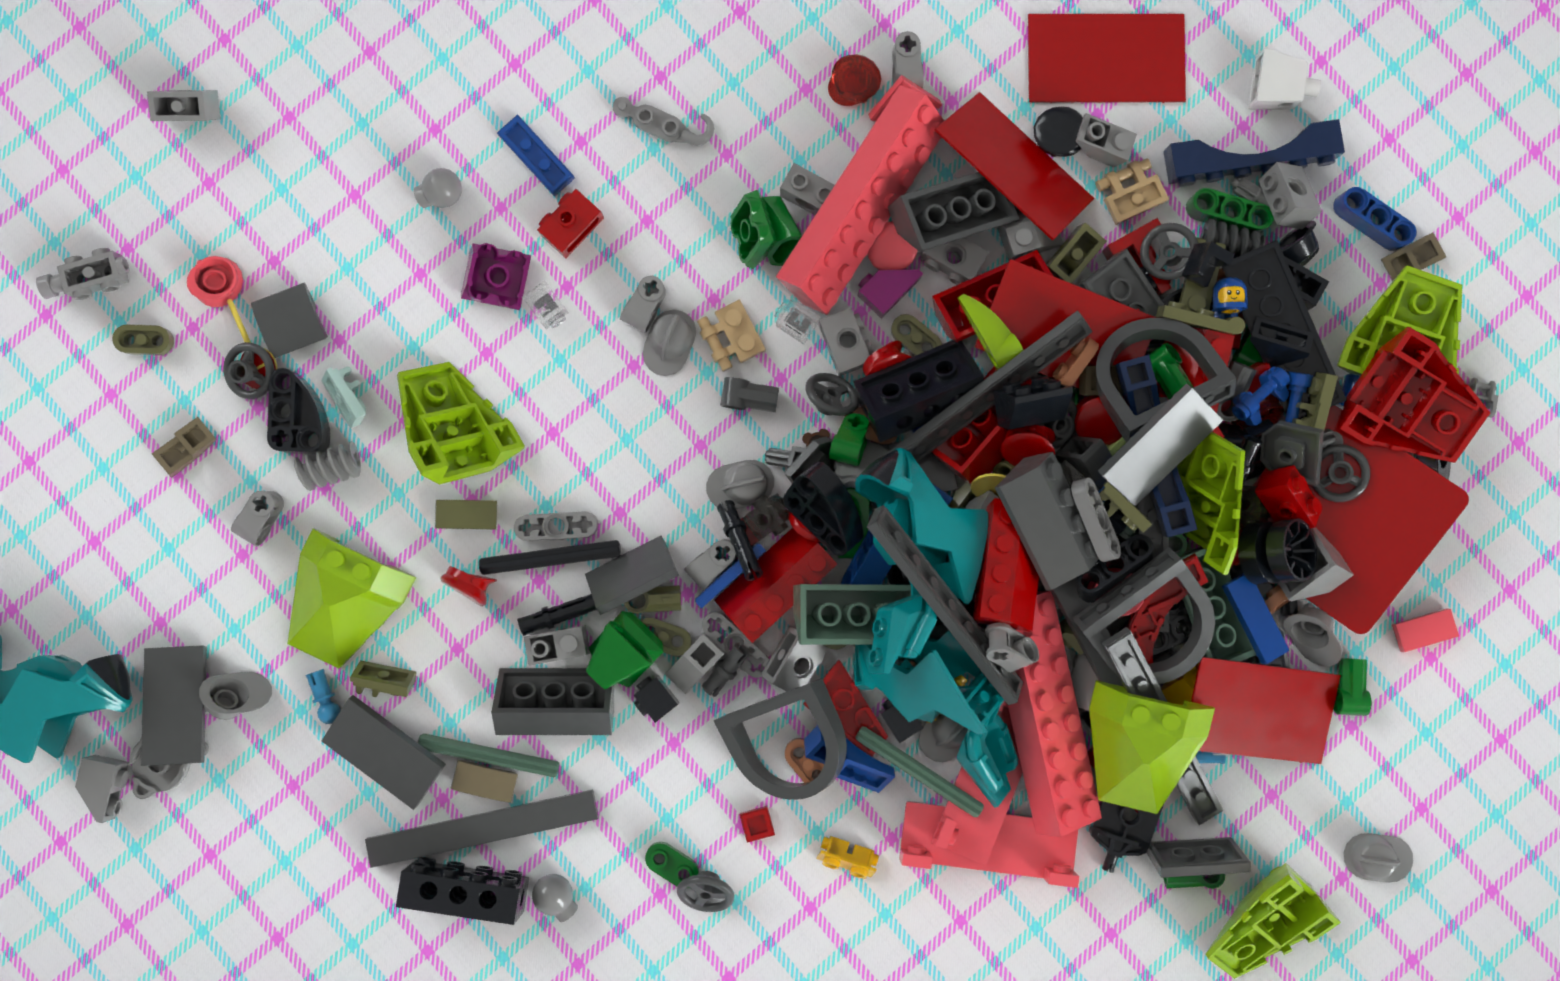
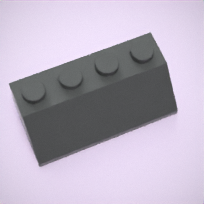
(950, 211)
(1047, 519)
(551, 703)

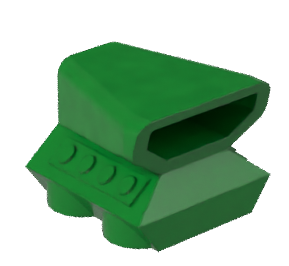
(763, 229)
(623, 651)

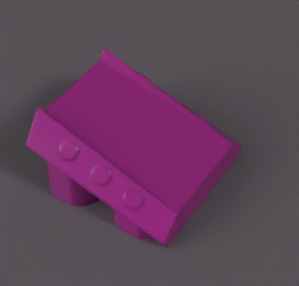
(495, 276)

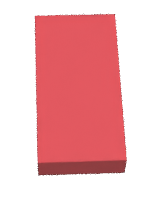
(1425, 630)

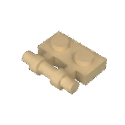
(1134, 199)
(739, 331)

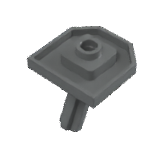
(1295, 445)
(801, 458)

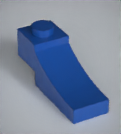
(858, 766)

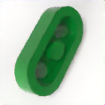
(673, 862)

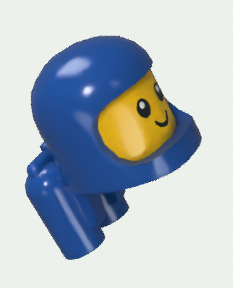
(1229, 297)

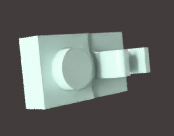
(342, 394)

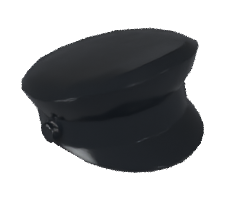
(1057, 131)

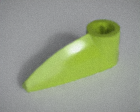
(991, 331)

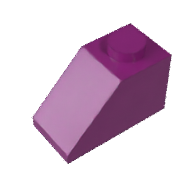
(886, 288)

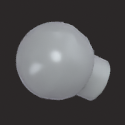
(439, 188)
(554, 897)

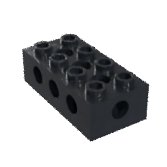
(916, 388)
(441, 890)

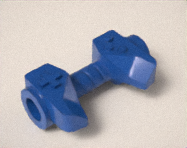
(1247, 404)

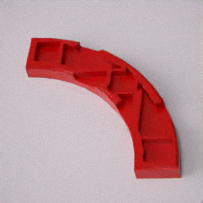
(1150, 616)

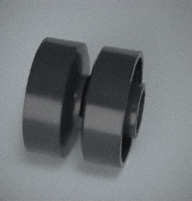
(1277, 552)

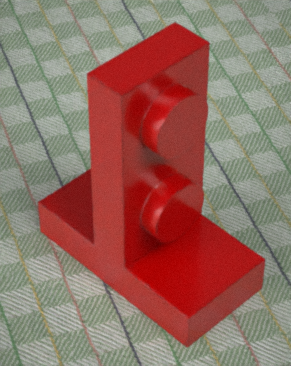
(1132, 243)

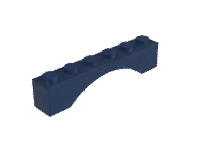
(1197, 160)
(1169, 496)

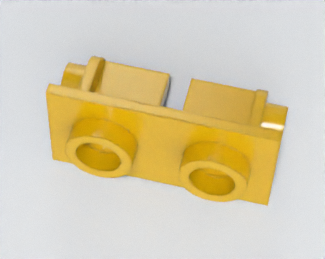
(858, 862)

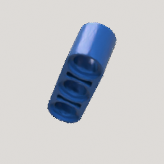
(1387, 219)
(867, 565)

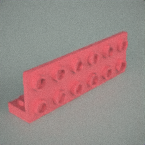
(971, 835)
(1015, 852)

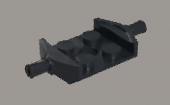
(1123, 836)

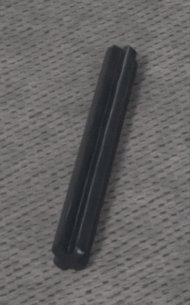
(549, 557)

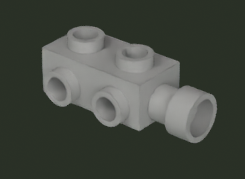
(94, 268)

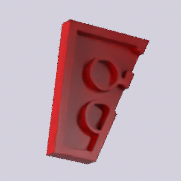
(851, 706)

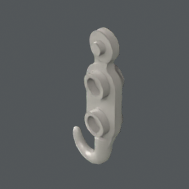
(661, 123)

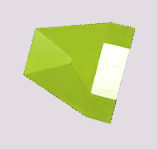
(1414, 301)
(451, 426)
(1214, 488)
(341, 599)
(1142, 745)
(1270, 920)

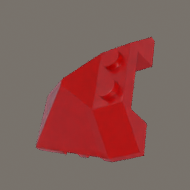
(1413, 401)

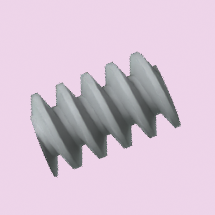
(328, 468)

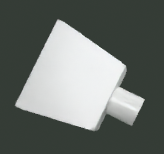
(1280, 82)

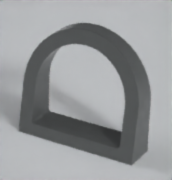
(1220, 381)
(1137, 588)
(741, 749)

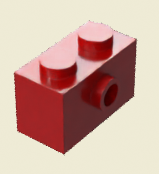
(570, 222)
(1288, 496)

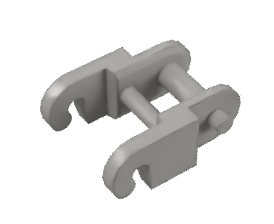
(1490, 398)

